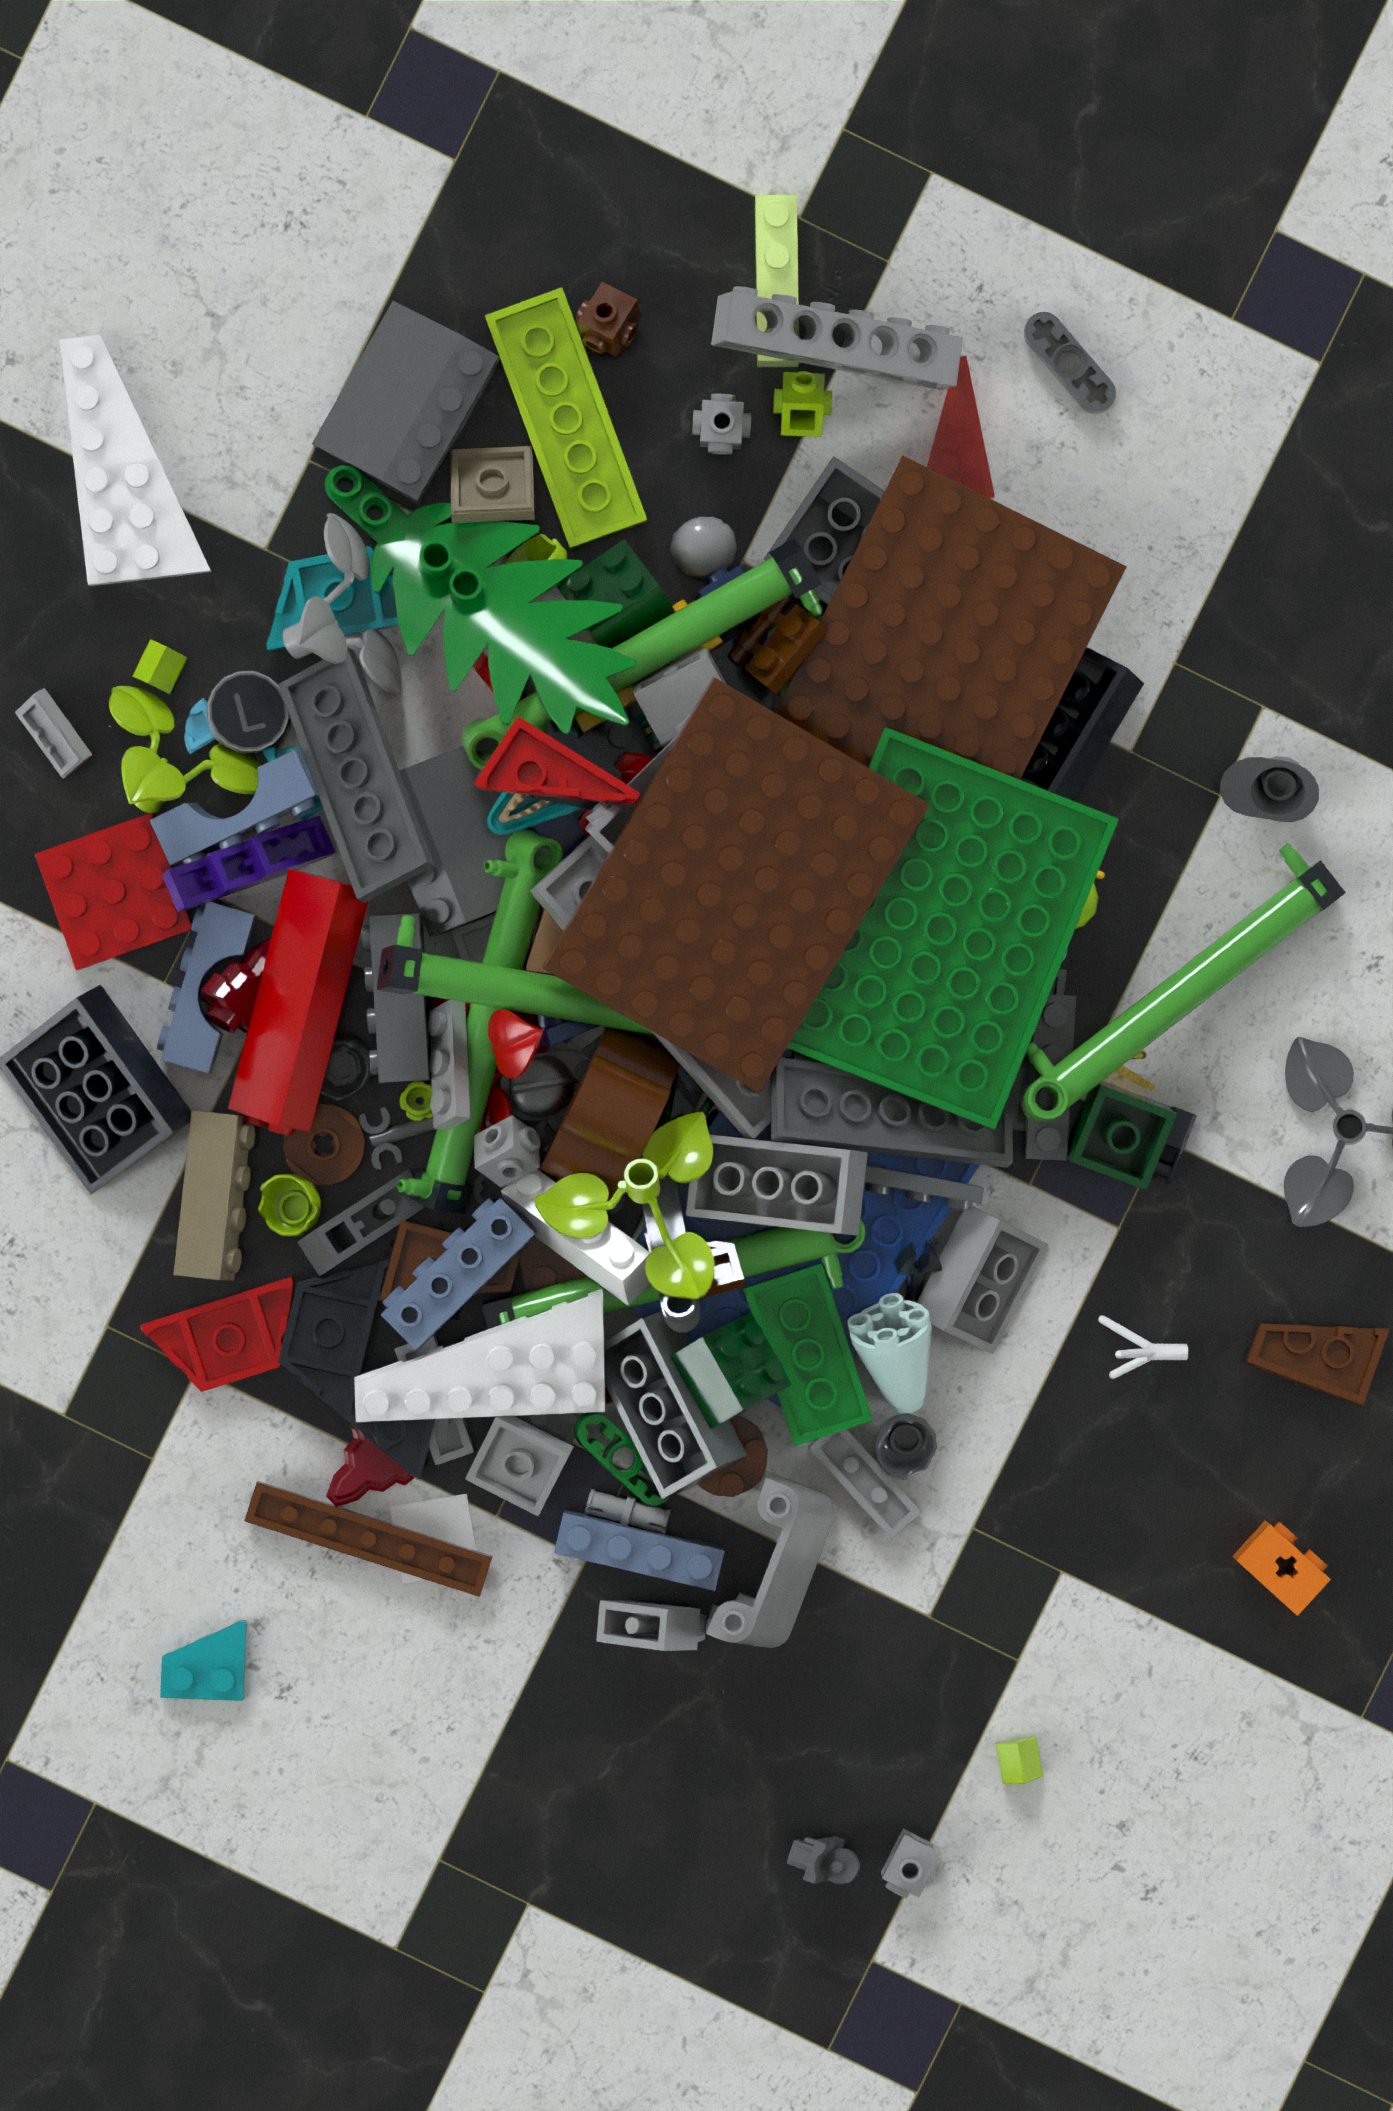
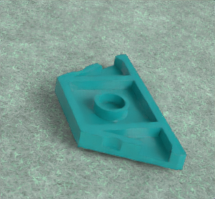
(353, 609)

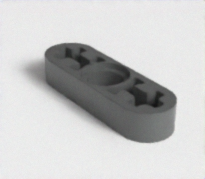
(1042, 345)

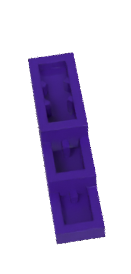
(248, 863)

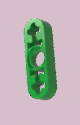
(594, 1446)

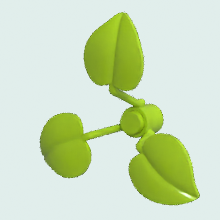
(152, 780)
(580, 1201)

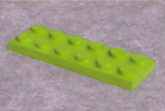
(566, 418)

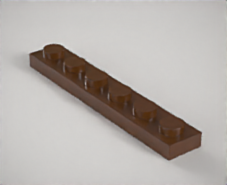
(368, 1538)

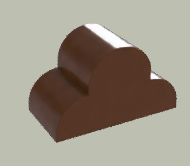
(612, 1108)

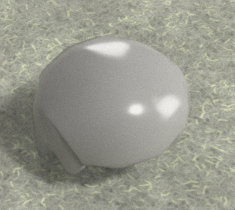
(703, 547)

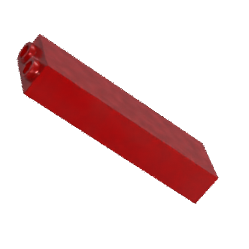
(298, 1003)

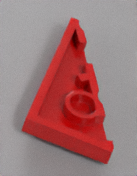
(541, 766)

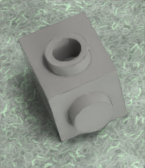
(910, 1864)

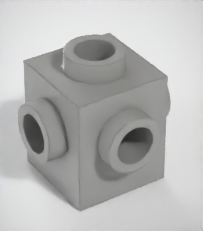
(721, 440)
(507, 1151)

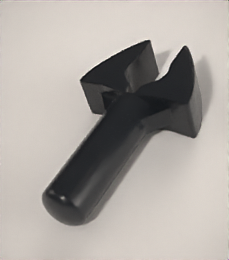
(916, 1270)

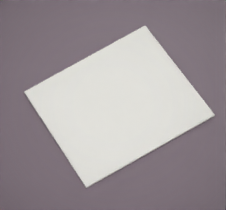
(441, 1518)

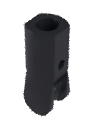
(1177, 1142)

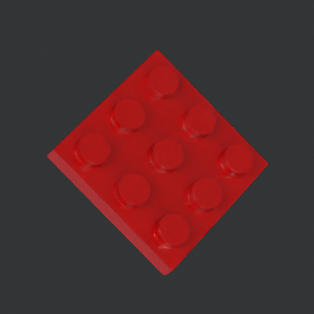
(111, 892)

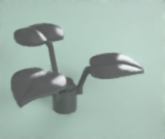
(1313, 1077)

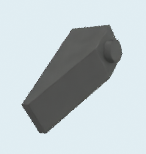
(359, 1225)

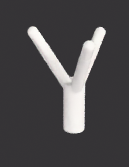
(1149, 1352)

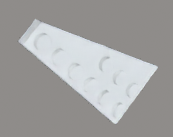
(124, 497)
(509, 1370)

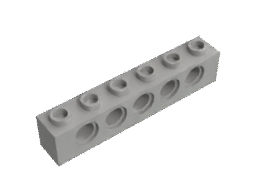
(737, 330)

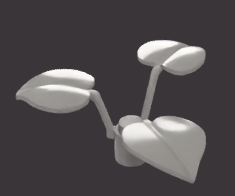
(319, 630)

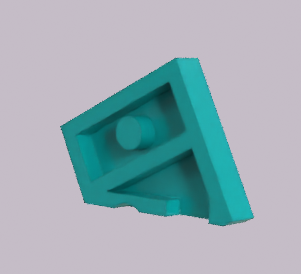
(207, 1667)

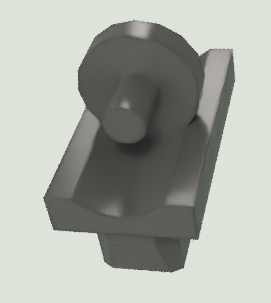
(824, 1860)

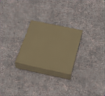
(492, 484)

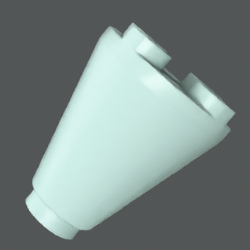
(895, 1349)

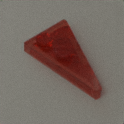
(958, 441)

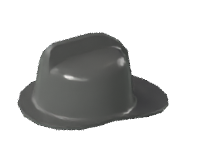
(1270, 789)
(545, 1086)

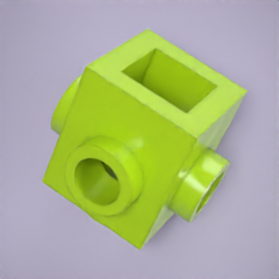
(802, 404)

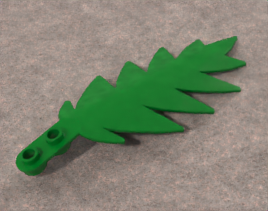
(488, 605)

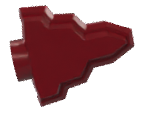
(235, 990)
(364, 1470)

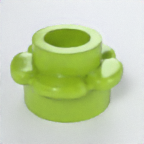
(408, 1100)

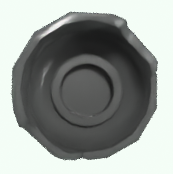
(905, 1445)

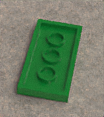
(813, 1349)

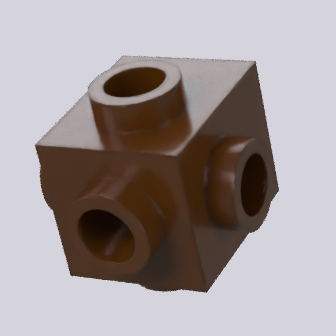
(608, 320)

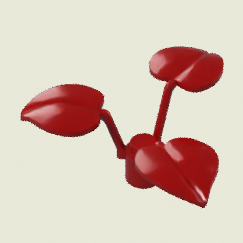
(514, 1049)

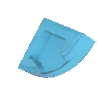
(196, 729)

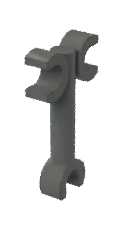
(384, 1137)

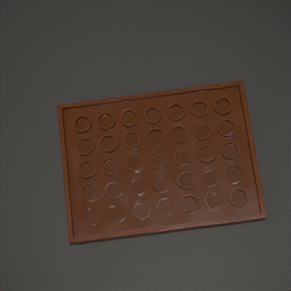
(951, 627)
(736, 885)

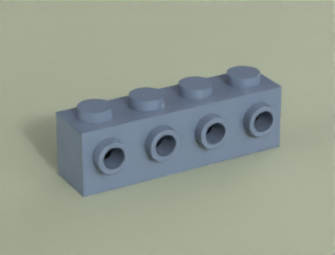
(458, 1273)

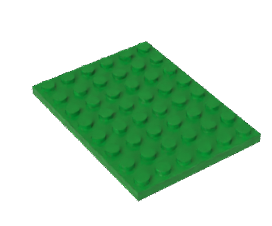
(960, 936)

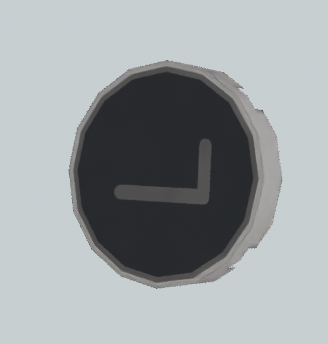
(246, 712)

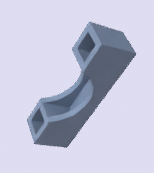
(282, 788)
(191, 1036)
(639, 1550)

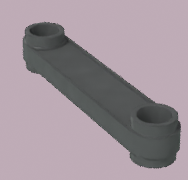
(671, 1211)

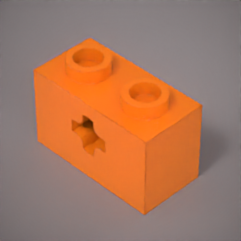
(1259, 1558)

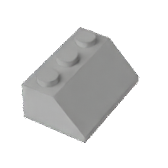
(981, 1278)

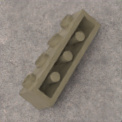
(213, 1196)

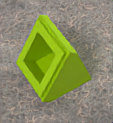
(160, 666)
(1019, 1760)

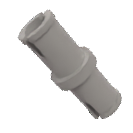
(627, 1511)

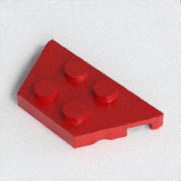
(227, 1336)

